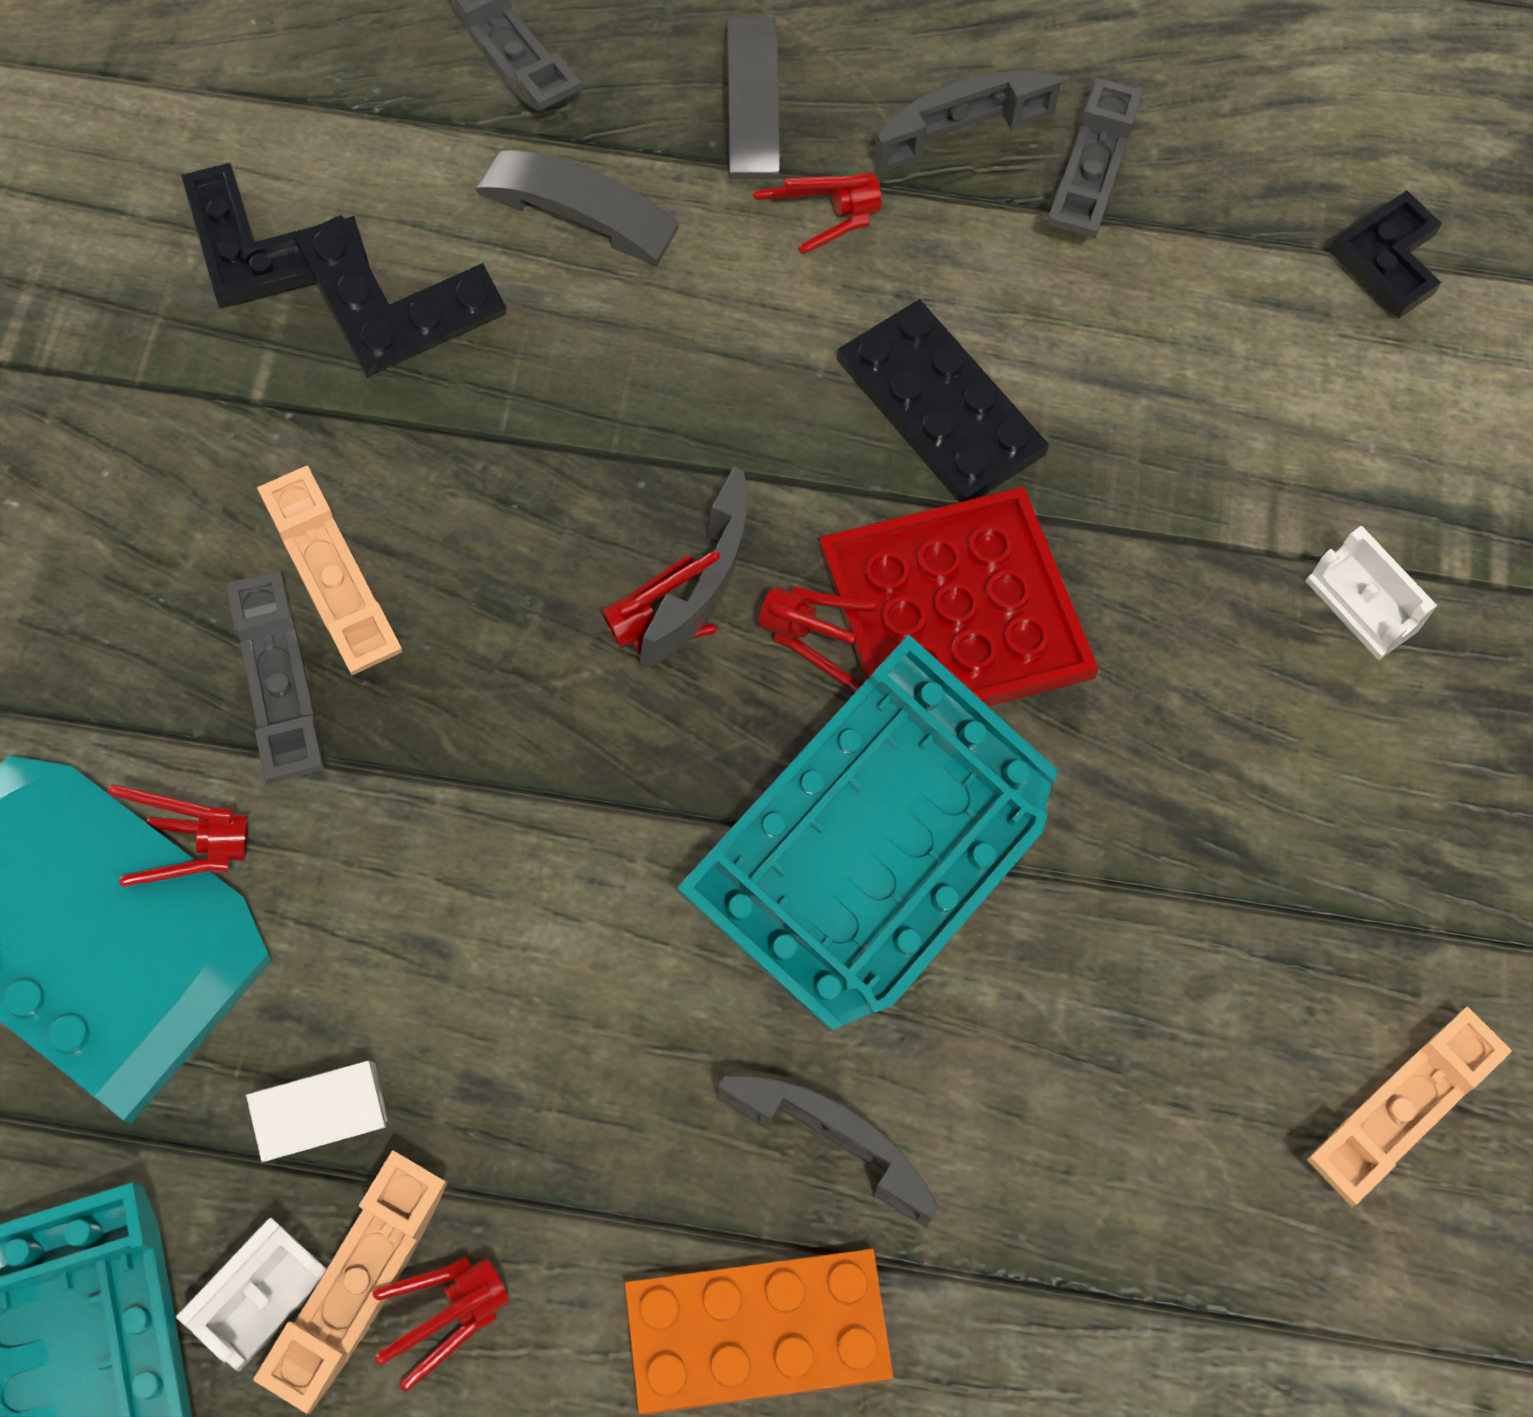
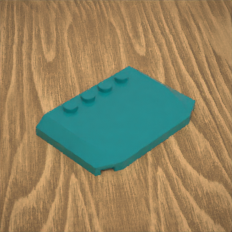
(876, 840)
(106, 973)
(89, 1313)

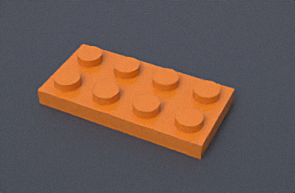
(757, 1332)

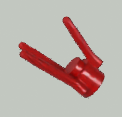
(851, 195)
(632, 615)
(791, 616)
(217, 830)
(471, 1299)

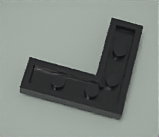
(235, 262)
(394, 332)

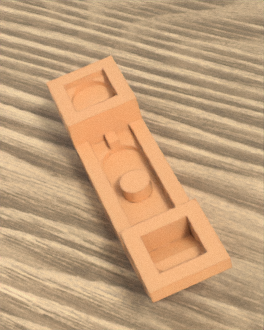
(329, 570)
(1408, 1106)
(343, 1305)

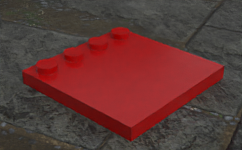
(970, 590)

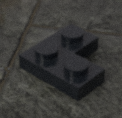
(1381, 255)

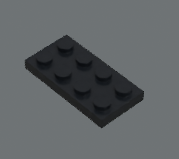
(942, 402)

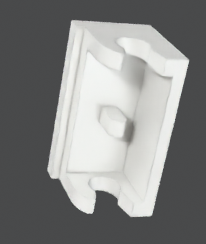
(1371, 593)
(317, 1110)
(253, 1295)

